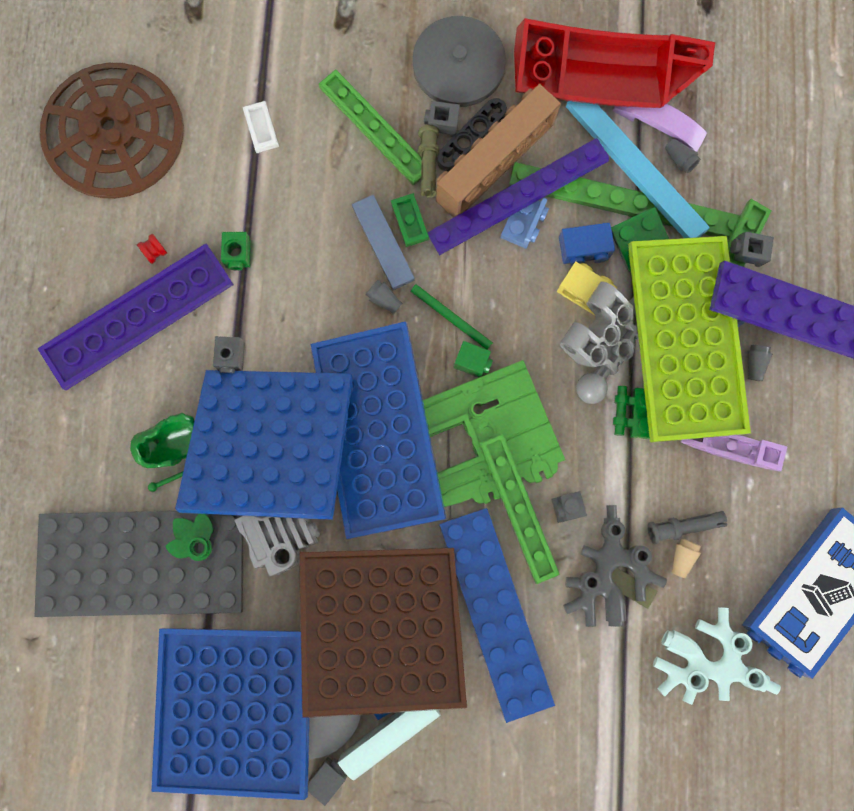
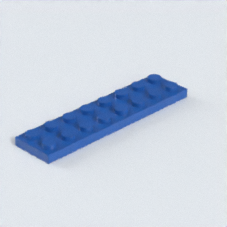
(497, 616)

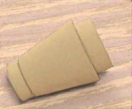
(685, 557)

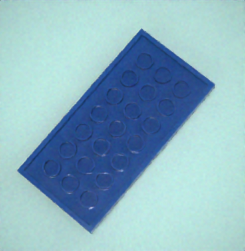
(387, 451)

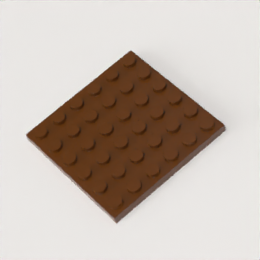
(380, 632)

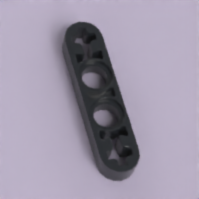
(470, 133)

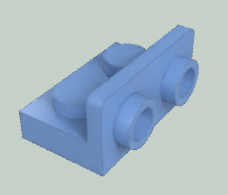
(522, 225)

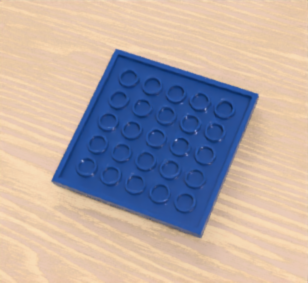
(266, 444)
(230, 714)

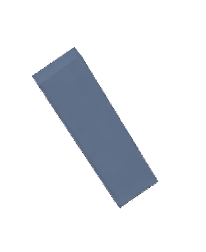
(383, 242)

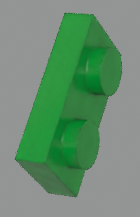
(409, 220)

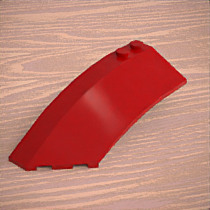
(607, 65)

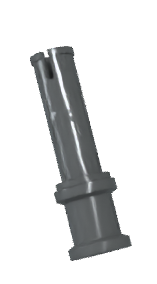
(676, 528)

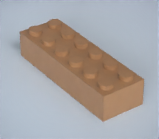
(497, 151)

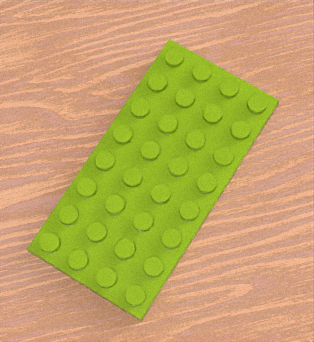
(685, 349)

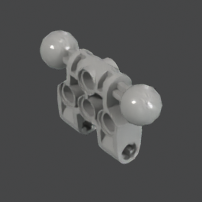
(605, 341)

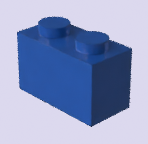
(586, 243)

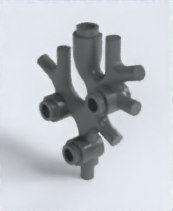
(606, 560)

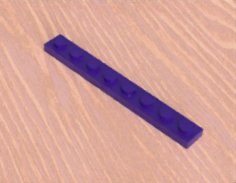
(518, 196)

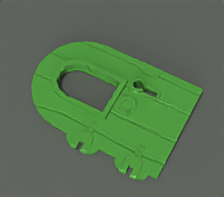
(517, 416)

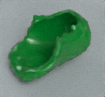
(171, 446)

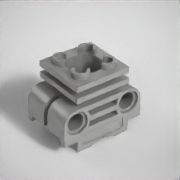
(272, 535)

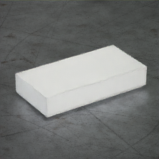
(260, 127)

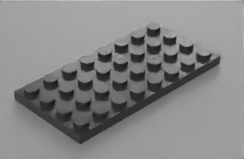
(122, 566)

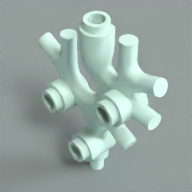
(723, 672)

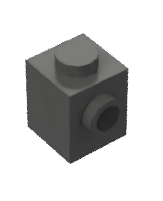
(228, 354)

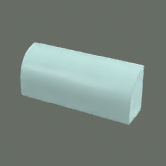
(383, 741)

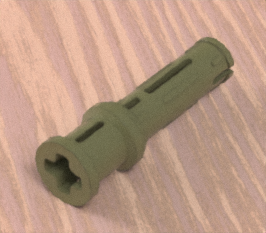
(428, 151)

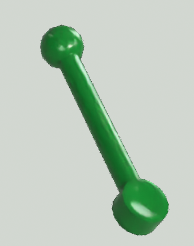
(152, 487)

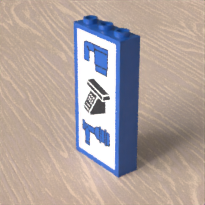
(811, 599)

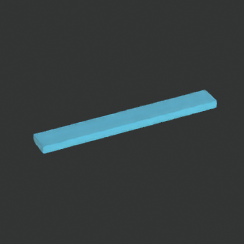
(639, 169)

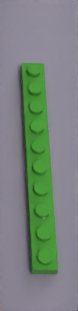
(624, 201)

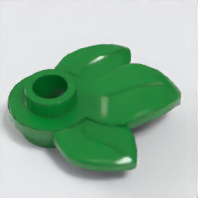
(188, 535)

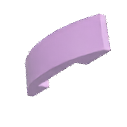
(668, 121)
(742, 450)

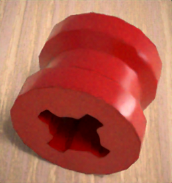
(151, 248)

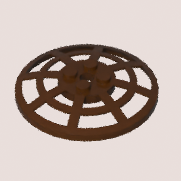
(117, 138)

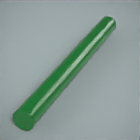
(451, 317)

